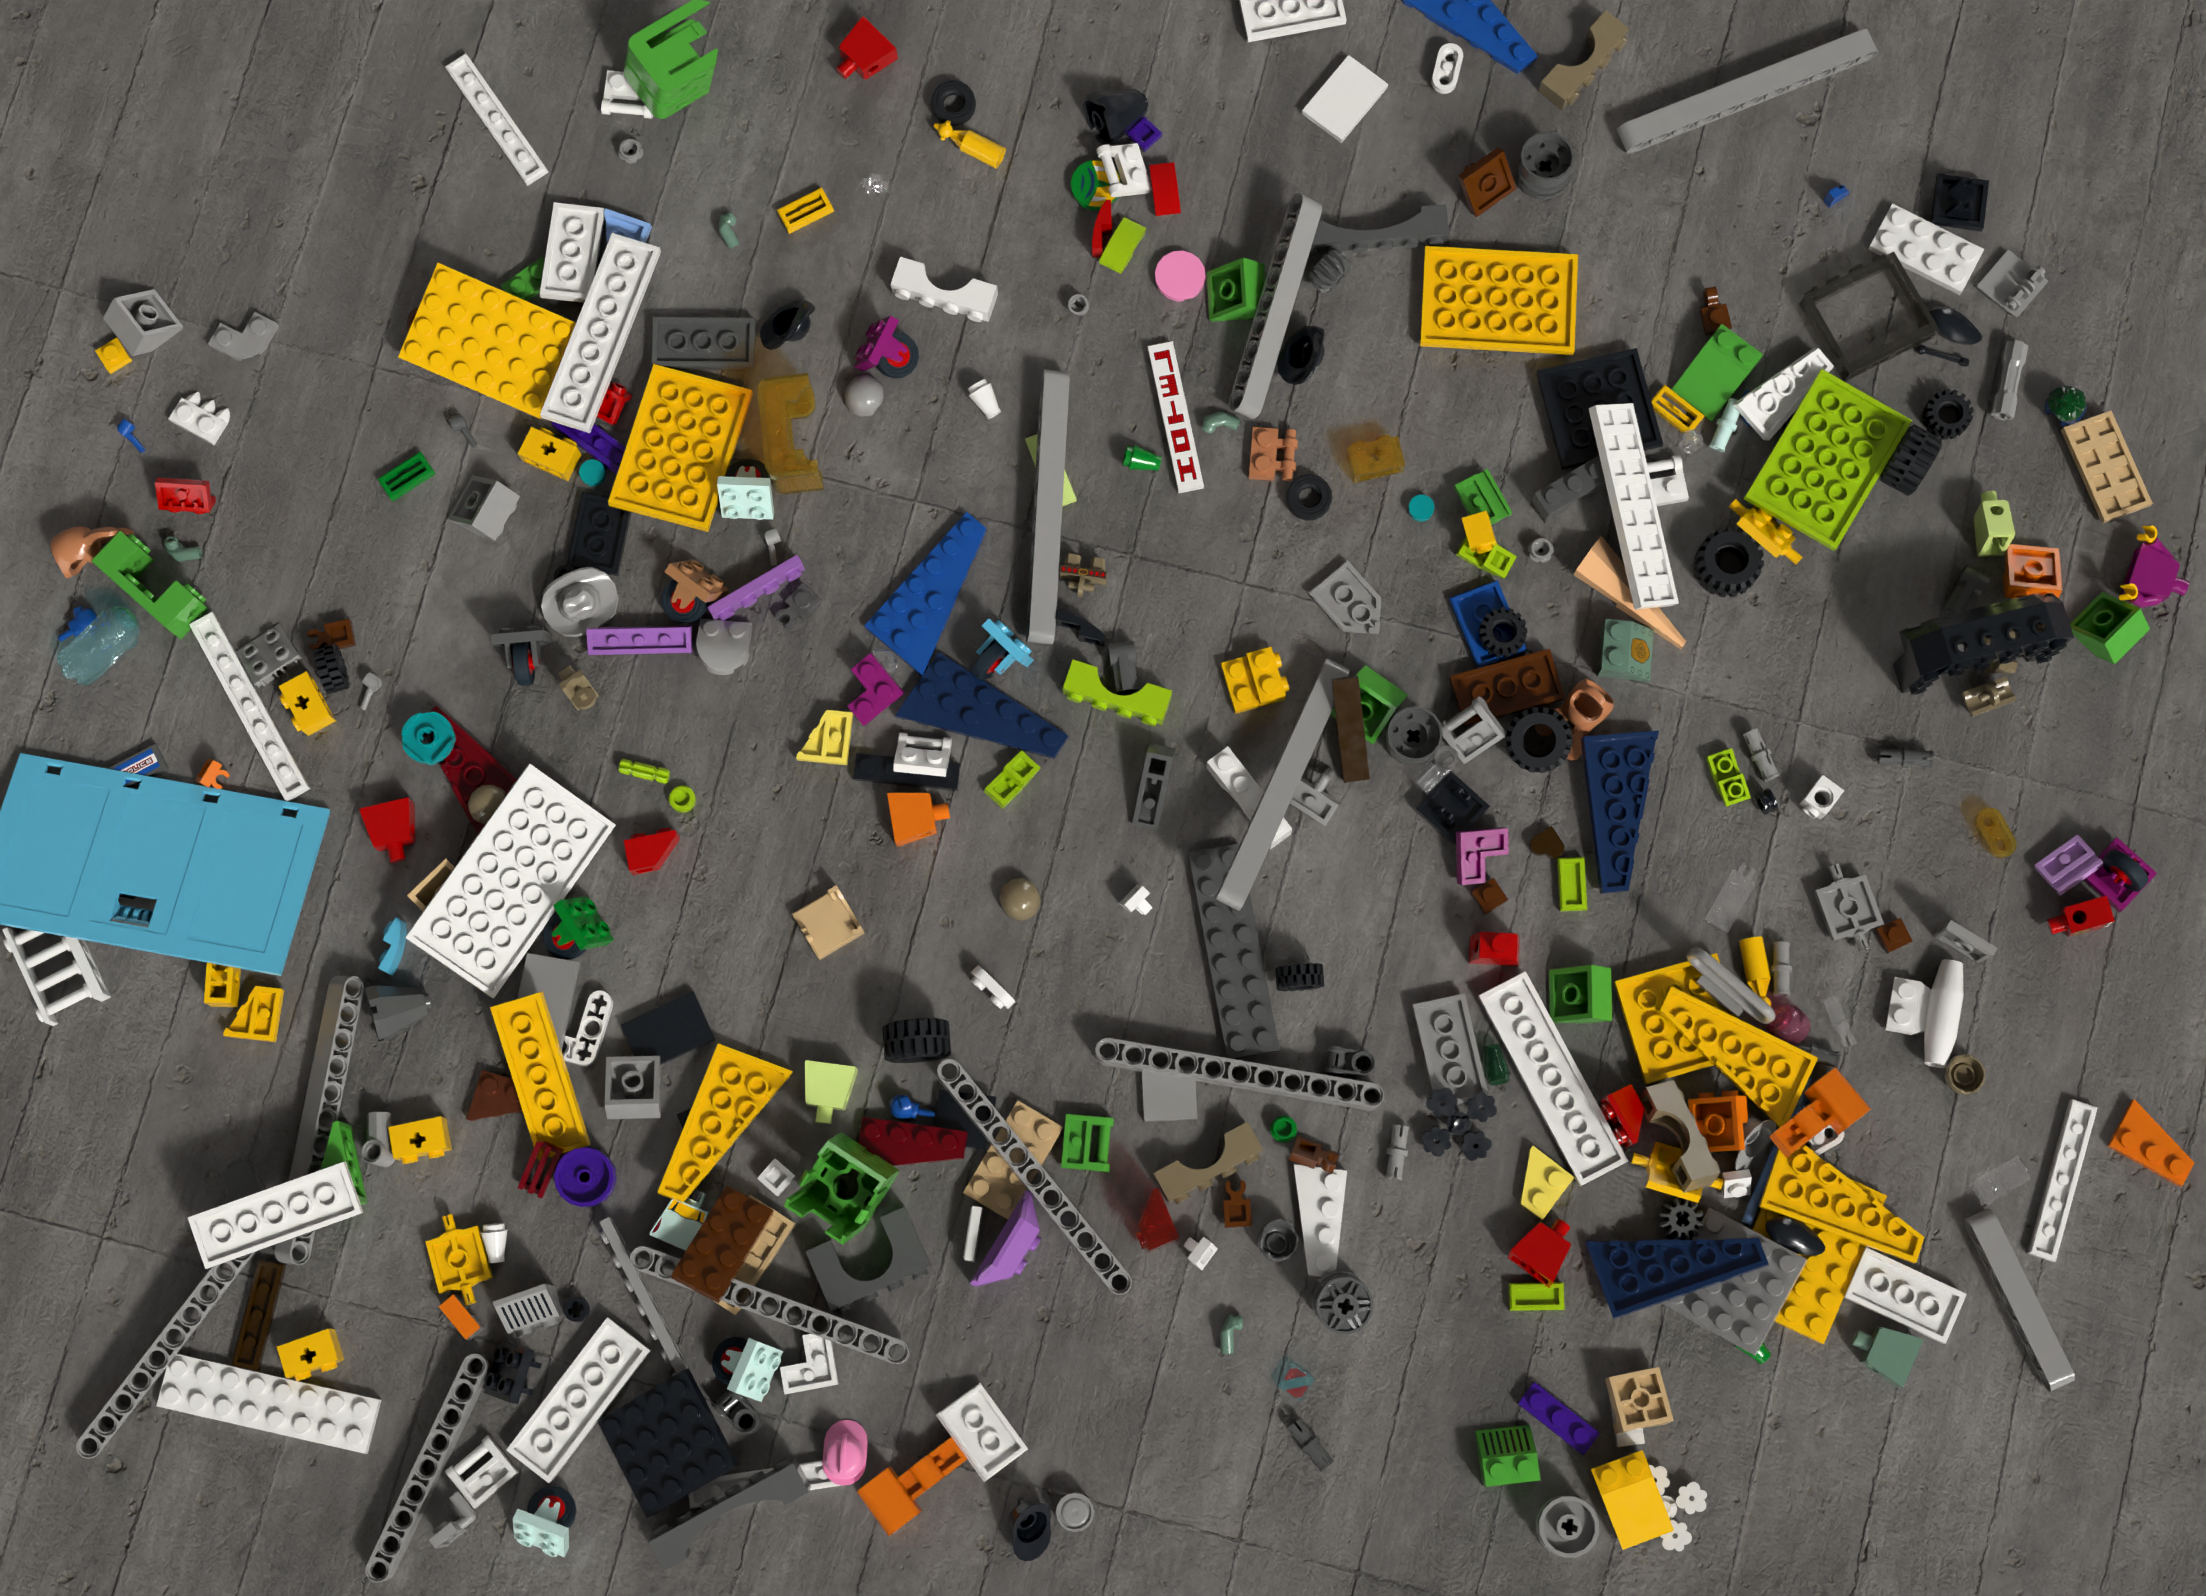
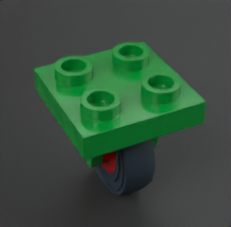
(575, 928)

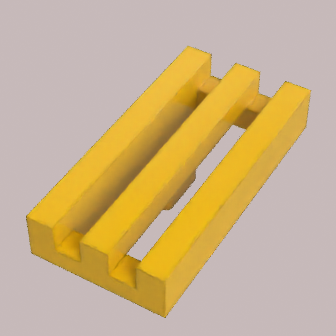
(806, 210)
(1682, 403)

